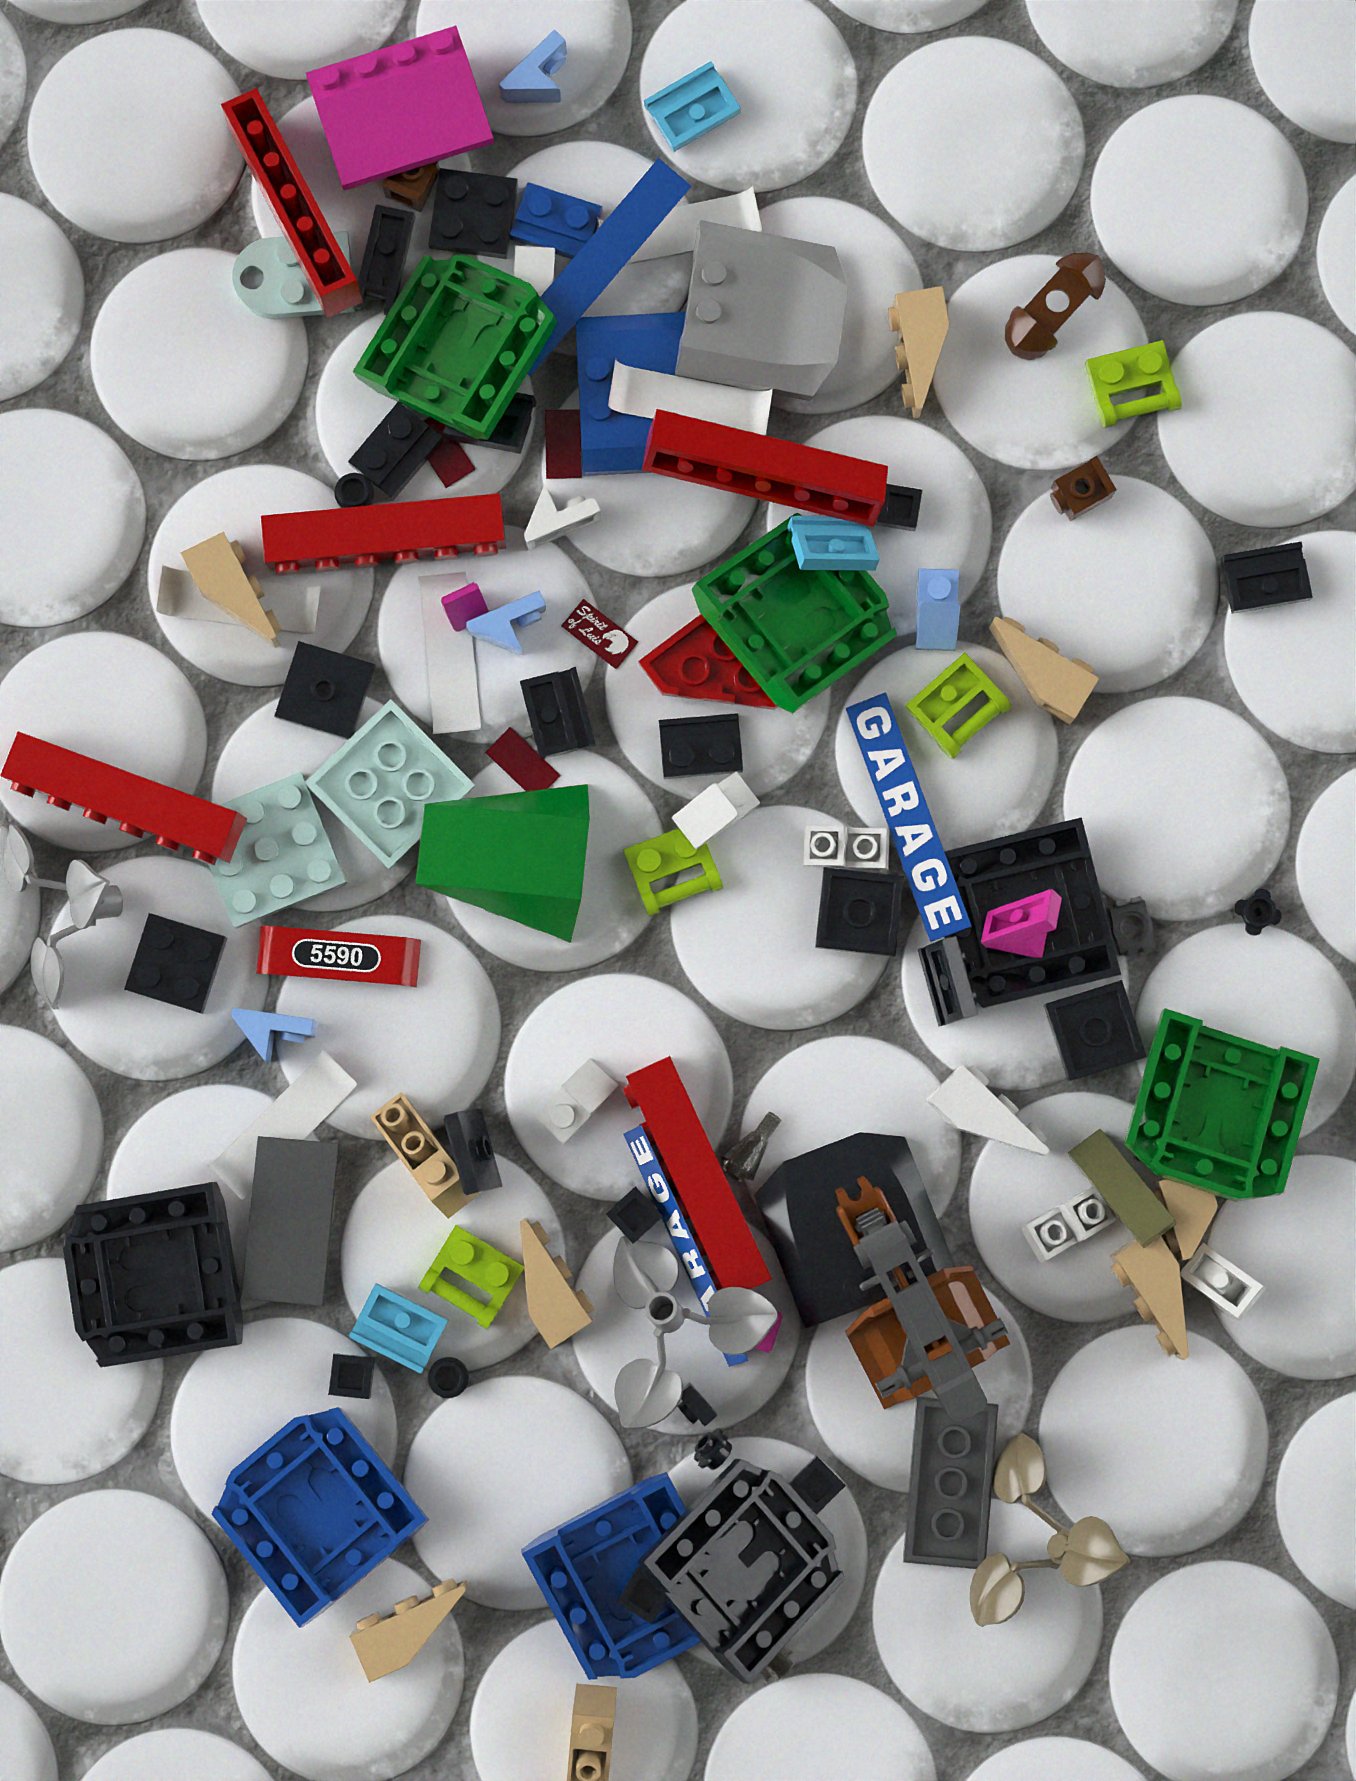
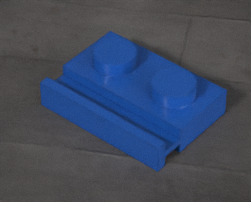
(554, 220)

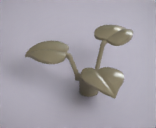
(1085, 1553)

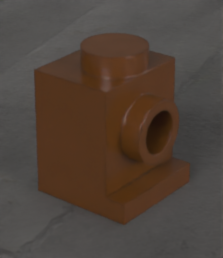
(414, 189)
(1074, 504)

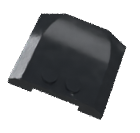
(1017, 868)
(810, 1238)
(154, 1275)
(745, 1567)

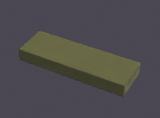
(1122, 1188)

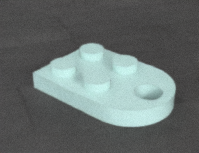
(284, 287)

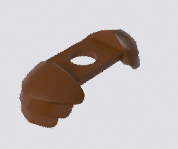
(1032, 329)

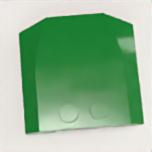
(458, 343)
(792, 624)
(1219, 1109)

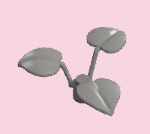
(89, 900)
(642, 1280)

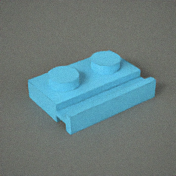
(692, 106)
(832, 544)
(398, 1328)

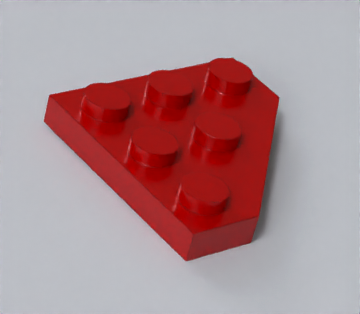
(703, 668)

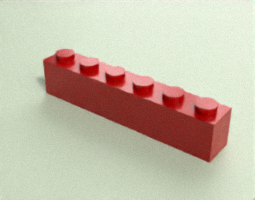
(292, 203)
(765, 468)
(383, 533)
(123, 797)
(697, 1176)

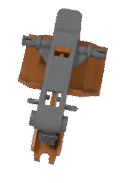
(925, 1331)

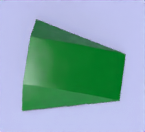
(510, 854)

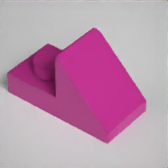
(1022, 924)

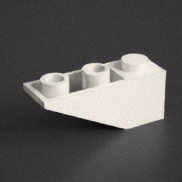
(975, 1110)

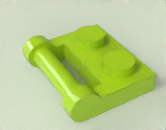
(1129, 372)
(948, 696)
(665, 857)
(479, 1265)

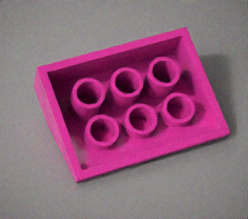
(400, 107)

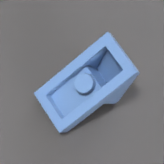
(528, 79)
(937, 609)
(496, 625)
(261, 1029)

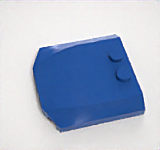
(612, 439)
(316, 1512)
(588, 1565)

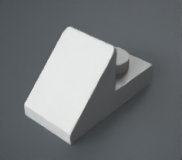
(548, 524)
(715, 810)
(576, 1101)
(1221, 1282)

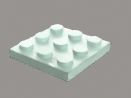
(384, 780)
(280, 853)

